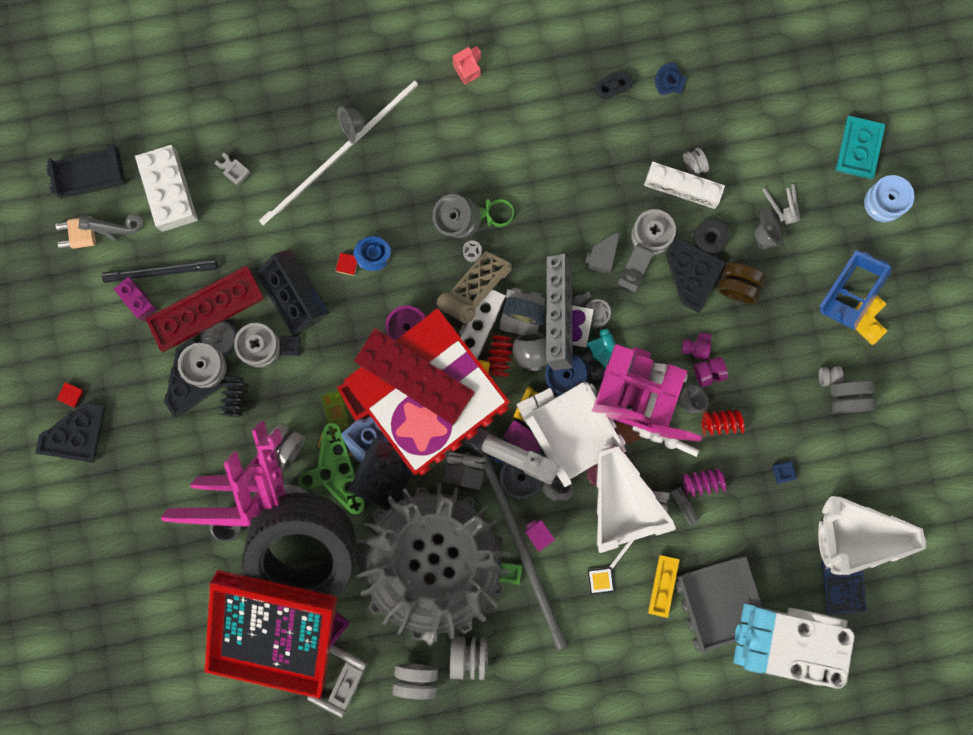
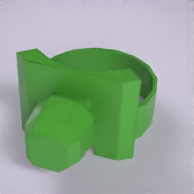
(485, 212)

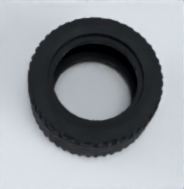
(302, 515)

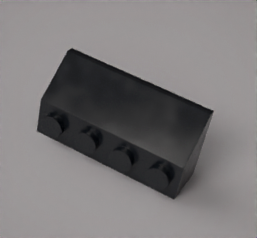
(291, 292)

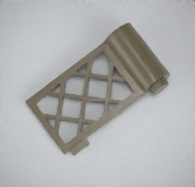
(460, 305)

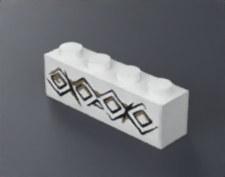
(684, 185)

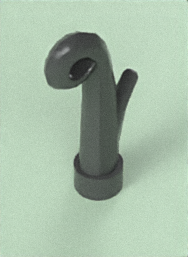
(108, 228)

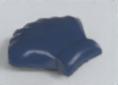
(669, 79)

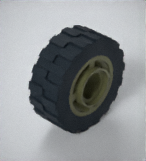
(525, 311)

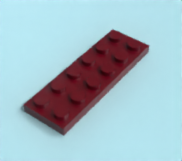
(204, 309)
(414, 376)

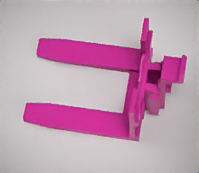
(635, 390)
(259, 476)

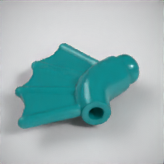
(602, 347)

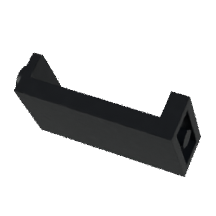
(86, 173)

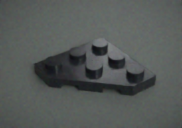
(692, 273)
(181, 394)
(74, 435)

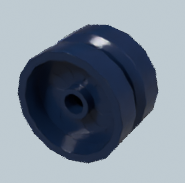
(558, 380)

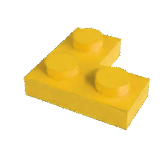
(869, 326)

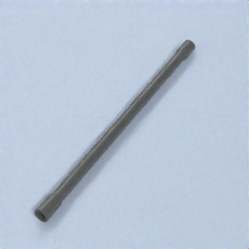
(555, 631)

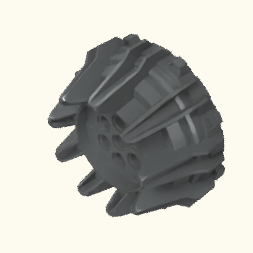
(403, 592)

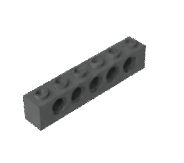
(559, 312)

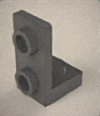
(635, 267)

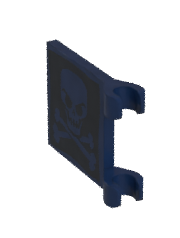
(843, 592)

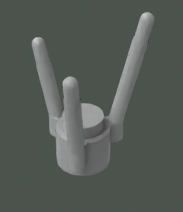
(791, 213)

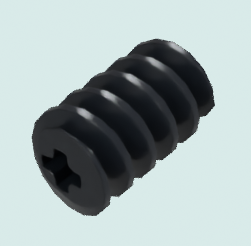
(233, 397)

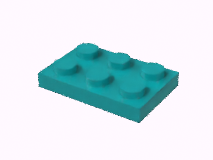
(860, 147)

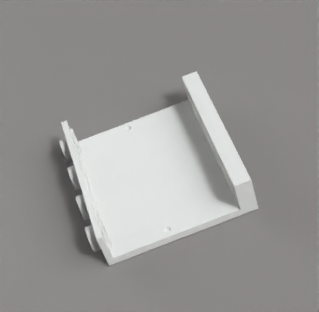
(572, 432)

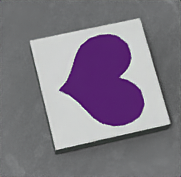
(582, 325)

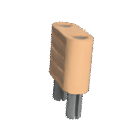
(77, 237)

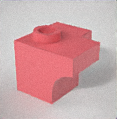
(466, 64)

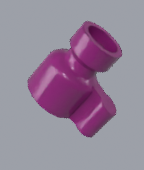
(699, 348)

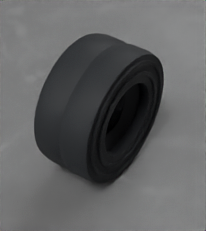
(716, 227)

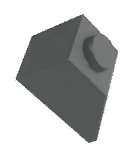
(603, 254)

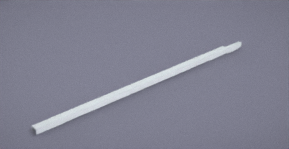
(267, 217)

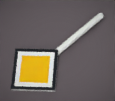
(602, 578)

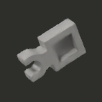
(233, 170)

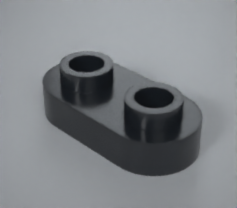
(613, 85)

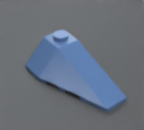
(360, 436)

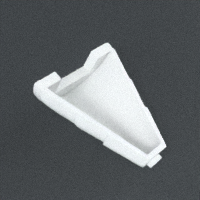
(625, 502)
(863, 538)

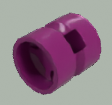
(712, 371)

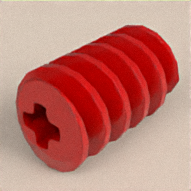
(499, 354)
(722, 421)

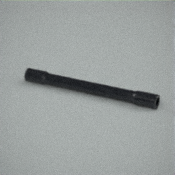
(118, 276)

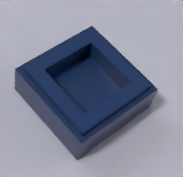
(784, 472)

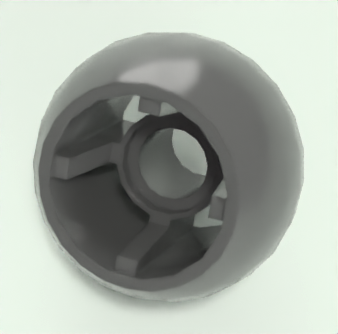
(530, 351)

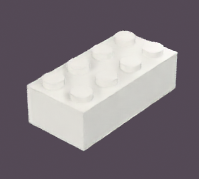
(166, 188)

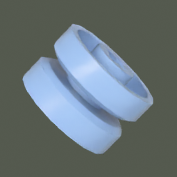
(889, 198)

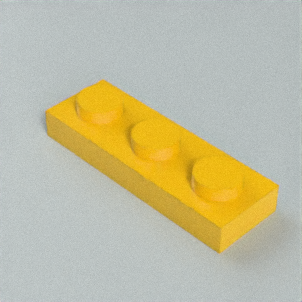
(663, 586)

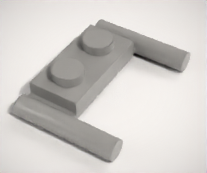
(345, 685)

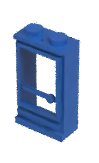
(842, 312)

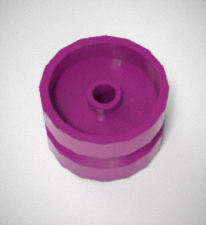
(400, 318)

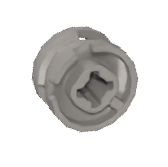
(696, 162)
(602, 312)

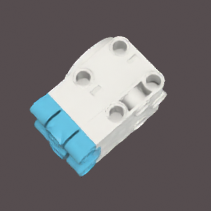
(794, 645)

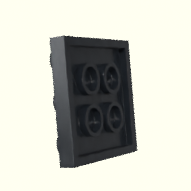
(381, 475)

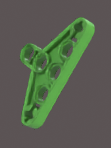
(331, 461)

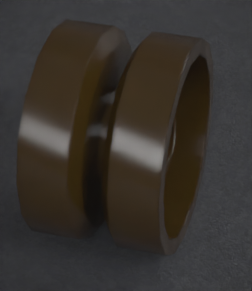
(741, 283)

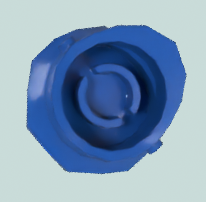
(372, 253)

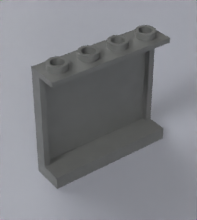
(716, 601)

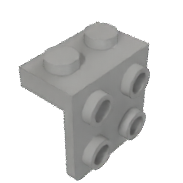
(515, 326)

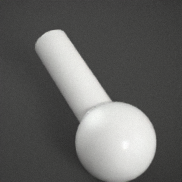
(675, 443)

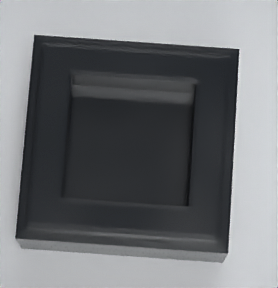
(290, 346)

